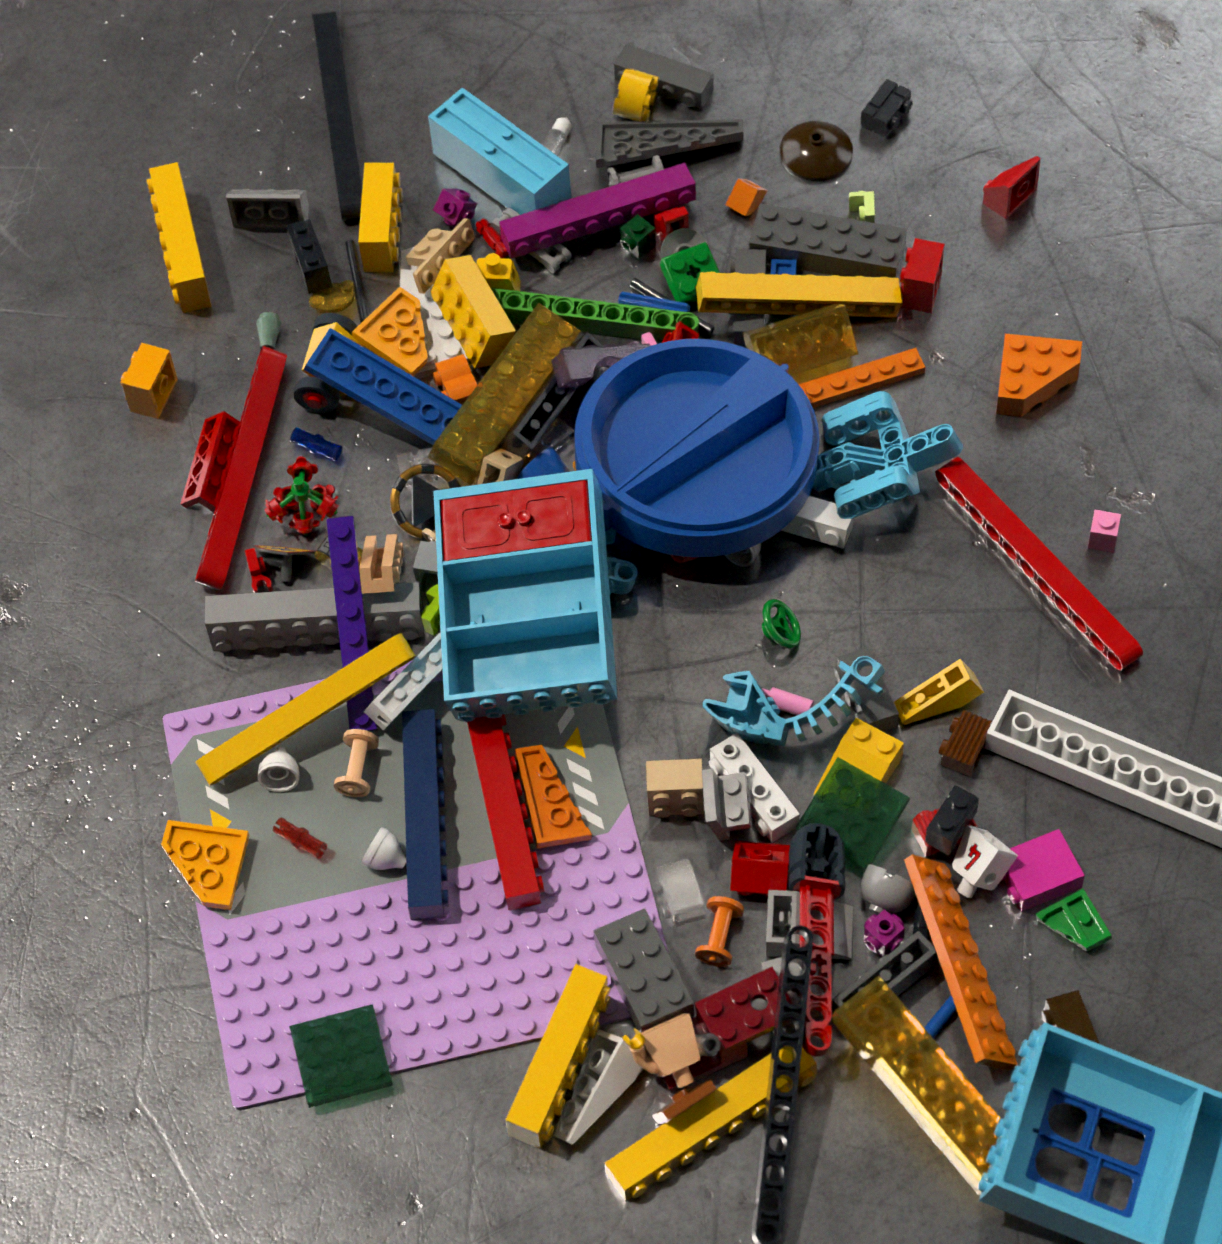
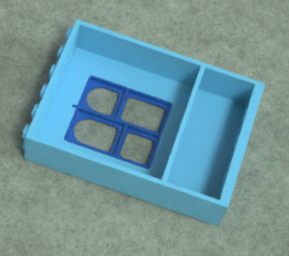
(1179, 1169)

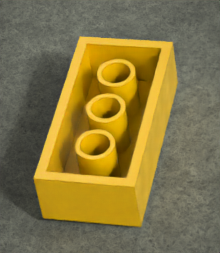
(380, 217)
(472, 310)

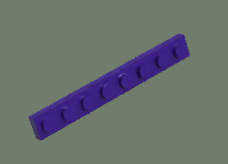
(350, 610)

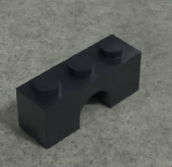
(309, 255)

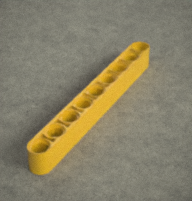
(305, 709)

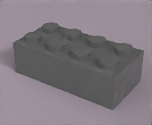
(642, 970)

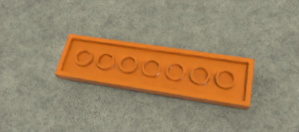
(961, 963)

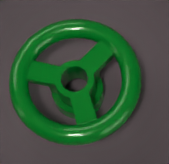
(777, 626)

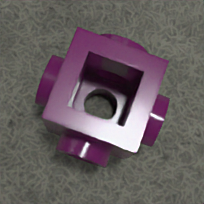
(455, 206)
(883, 933)

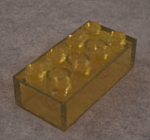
(806, 339)

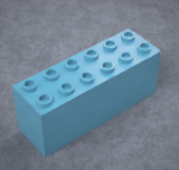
(497, 155)

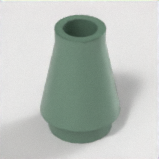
(268, 329)

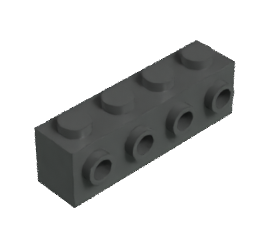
(898, 969)

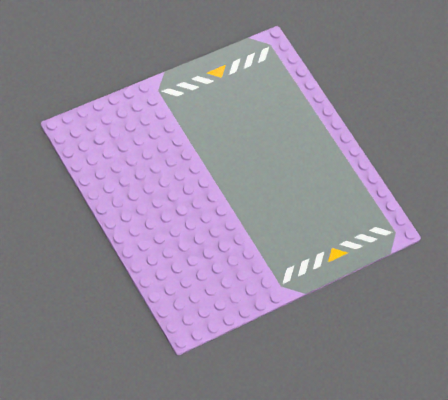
(340, 935)

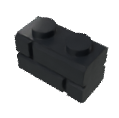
(886, 108)
(951, 820)

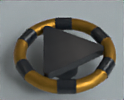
(421, 496)

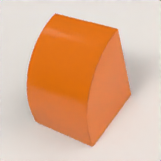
(745, 197)

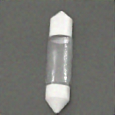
(557, 135)

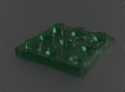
(857, 808)
(340, 1055)

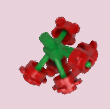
(296, 494)

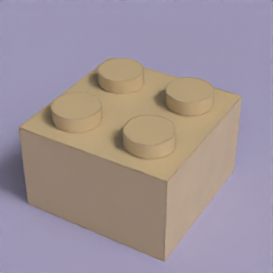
(675, 787)

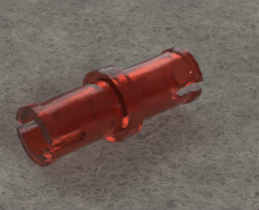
(300, 837)

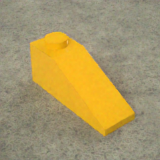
(941, 693)

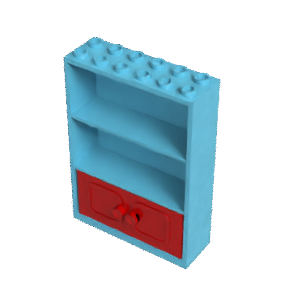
(524, 596)

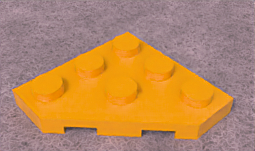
(396, 332)
(207, 859)

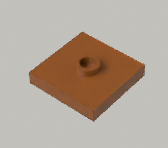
(684, 1100)

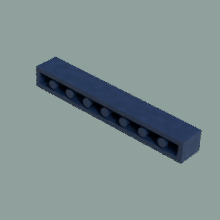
(423, 814)

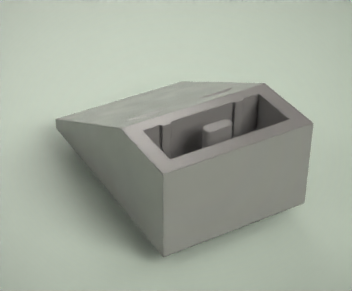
(785, 914)

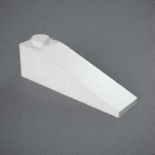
(602, 1079)

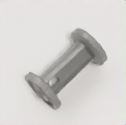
(615, 179)

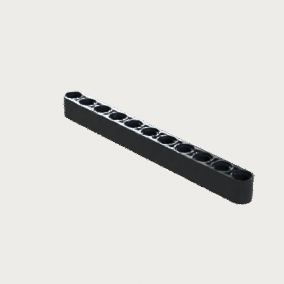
(338, 115)
(790, 1072)

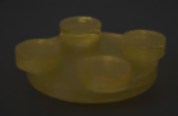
(333, 299)

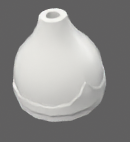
(278, 771)
(384, 852)

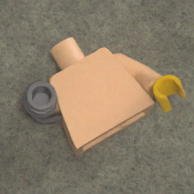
(671, 1048)

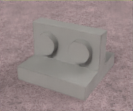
(726, 802)

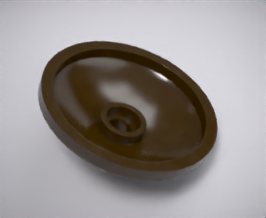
(812, 158)

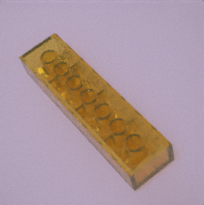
(502, 394)
(920, 1077)

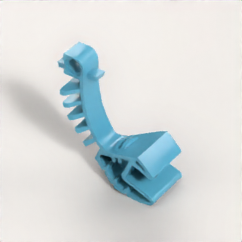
(757, 716)

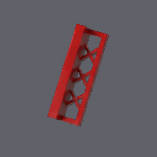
(211, 461)

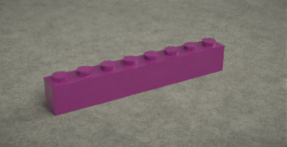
(597, 210)

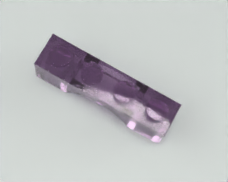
(576, 366)

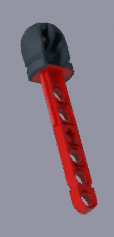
(818, 895)

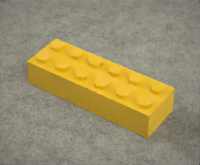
(178, 238)
(558, 1056)

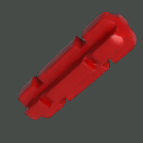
(491, 237)

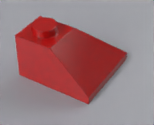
(1012, 187)

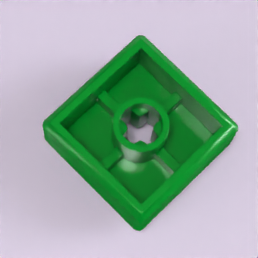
(676, 269)

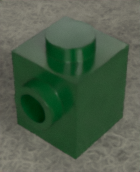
(638, 237)

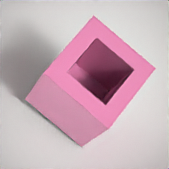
(1104, 531)

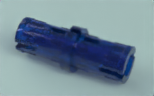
(303, 437)

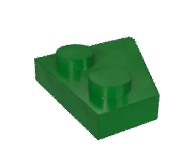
(1076, 921)

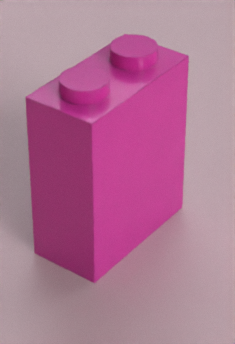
(1042, 871)

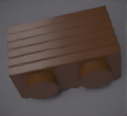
(965, 744)

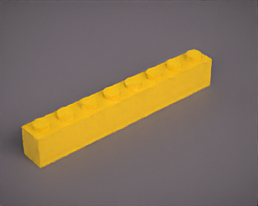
(797, 294)
(700, 1126)

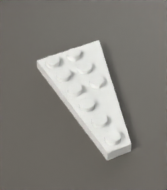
(438, 334)

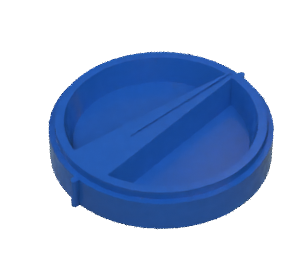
(698, 447)

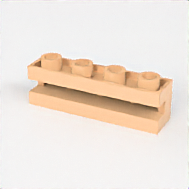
(381, 566)

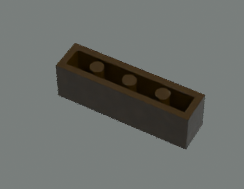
(1069, 1014)

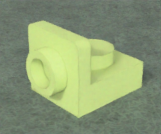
(864, 203)

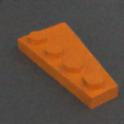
(548, 801)

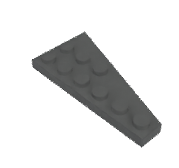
(642, 140)

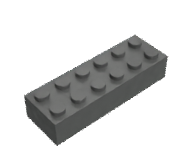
(828, 242)

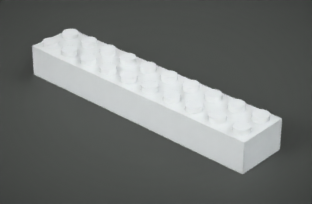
(1108, 766)

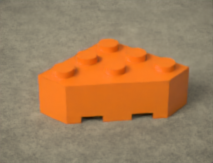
(1035, 371)

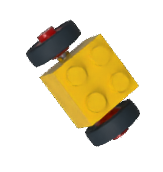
(311, 391)

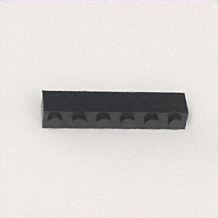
(541, 410)

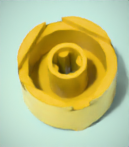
(635, 95)

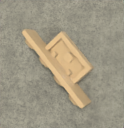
(434, 249)

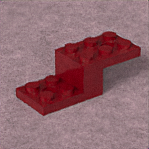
(733, 1021)

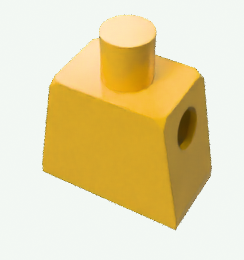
(499, 272)

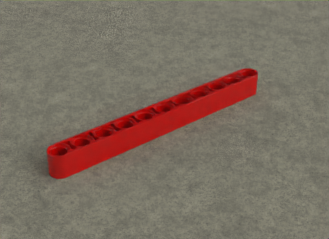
(241, 468)
(1039, 564)

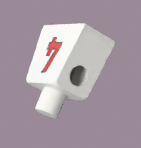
(981, 861)

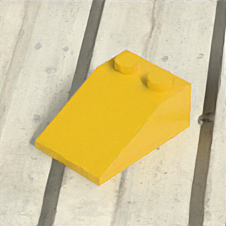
(868, 751)

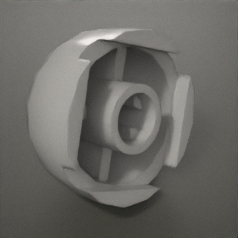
(886, 890)

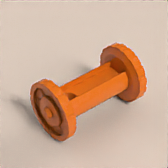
(724, 911)

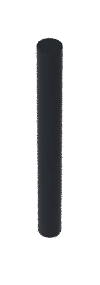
(357, 280)
(648, 291)

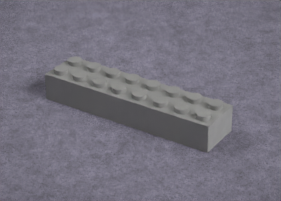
(307, 617)

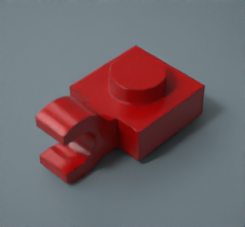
(256, 567)

